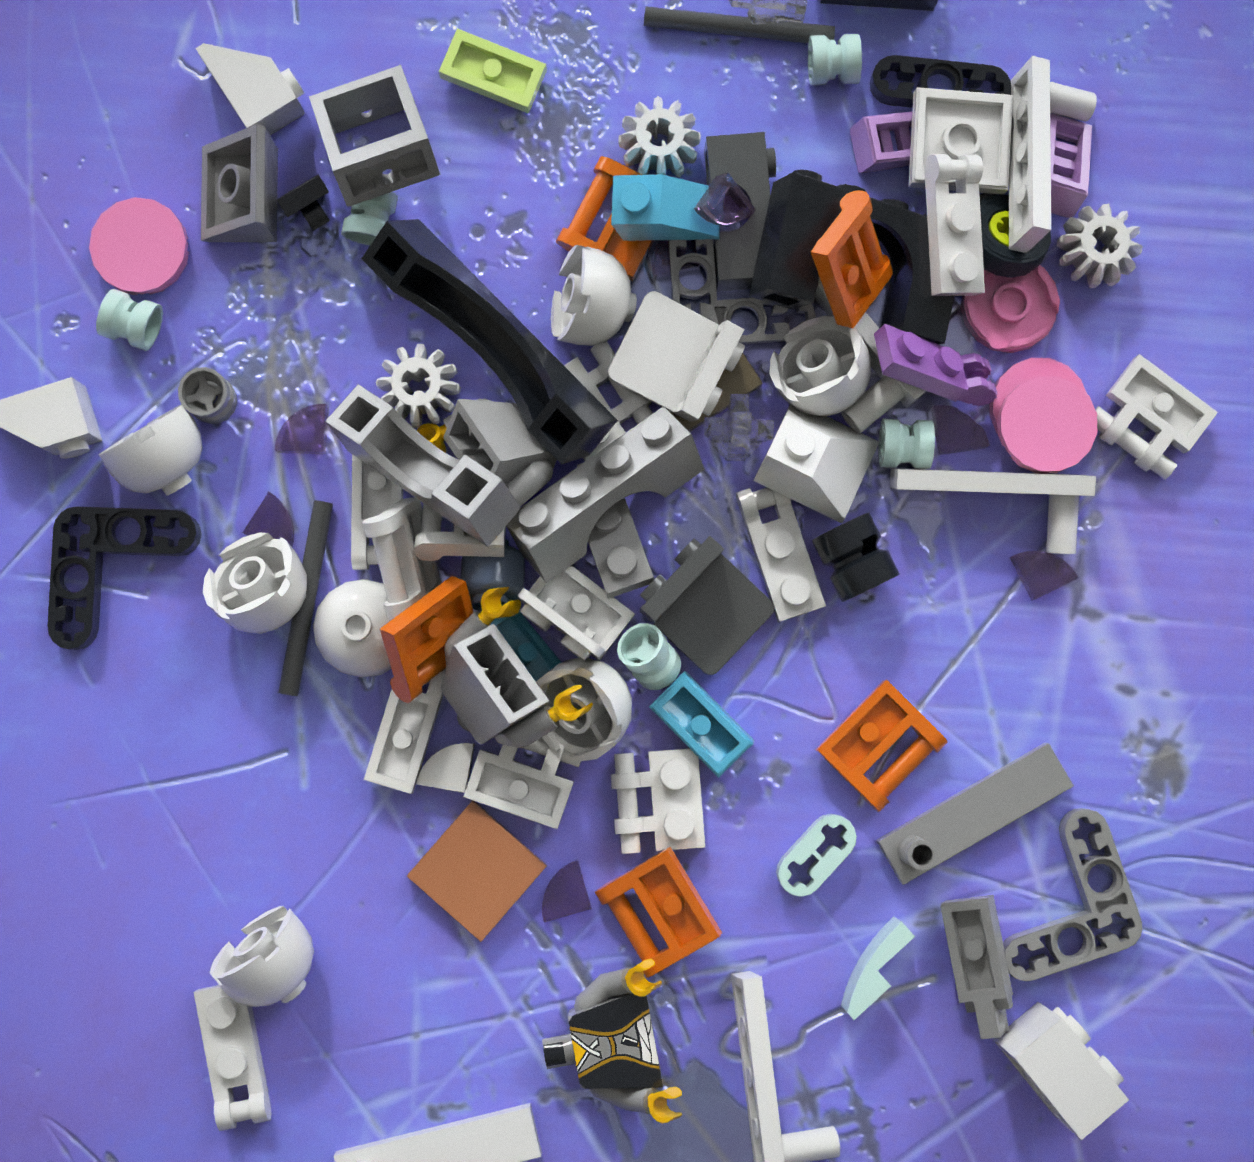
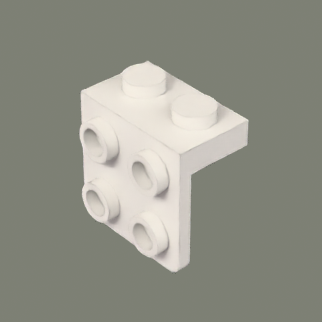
(676, 356)
(578, 611)

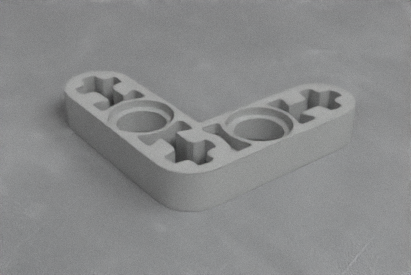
(722, 310)
(1097, 905)

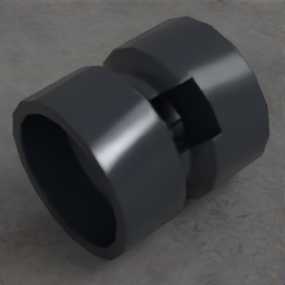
(855, 557)

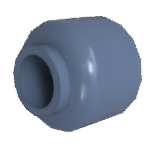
(494, 572)

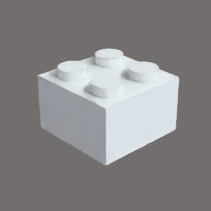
(1061, 1070)

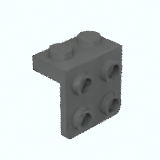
(706, 606)

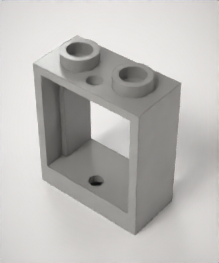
(361, 169)

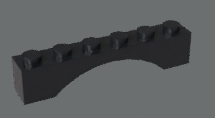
(546, 392)

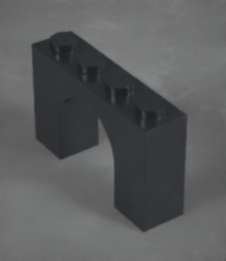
(801, 213)

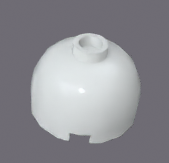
(593, 298)
(821, 367)
(156, 454)
(256, 584)
(350, 626)
(605, 722)
(267, 962)

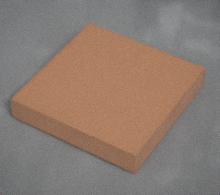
(477, 870)

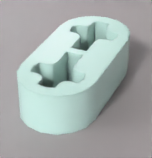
(825, 863)

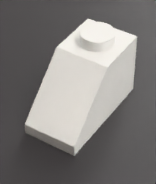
(254, 86)
(53, 418)

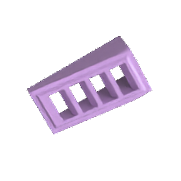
(874, 145)
(1069, 164)

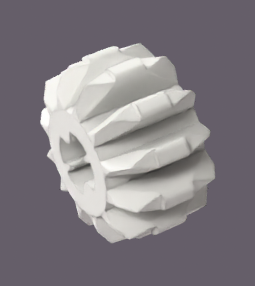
(659, 121)
(1117, 249)
(416, 369)

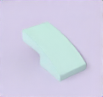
(865, 980)

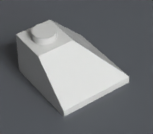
(817, 462)

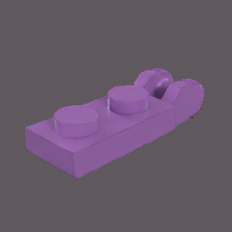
(934, 367)

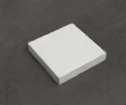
(962, 125)

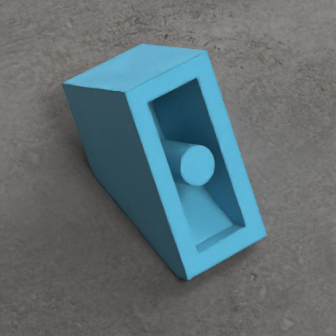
(659, 209)

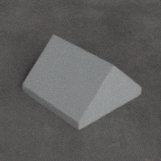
(240, 188)

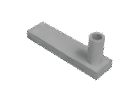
(974, 813)

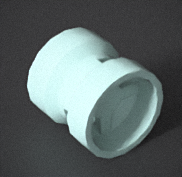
(831, 59)
(369, 218)
(128, 319)
(906, 443)
(649, 656)

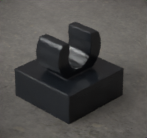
(305, 199)

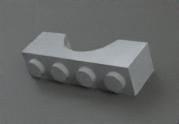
(450, 486)
(558, 522)

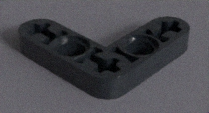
(955, 71)
(98, 542)

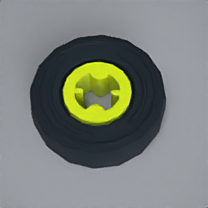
(996, 253)

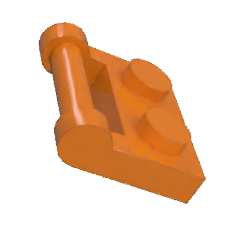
(628, 253)
(851, 260)
(419, 635)
(870, 733)
(671, 905)

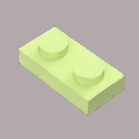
(492, 71)

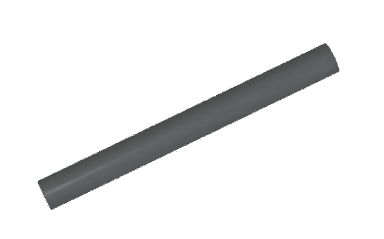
(733, 25)
(302, 619)

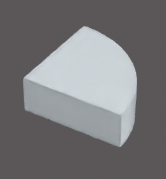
(448, 768)

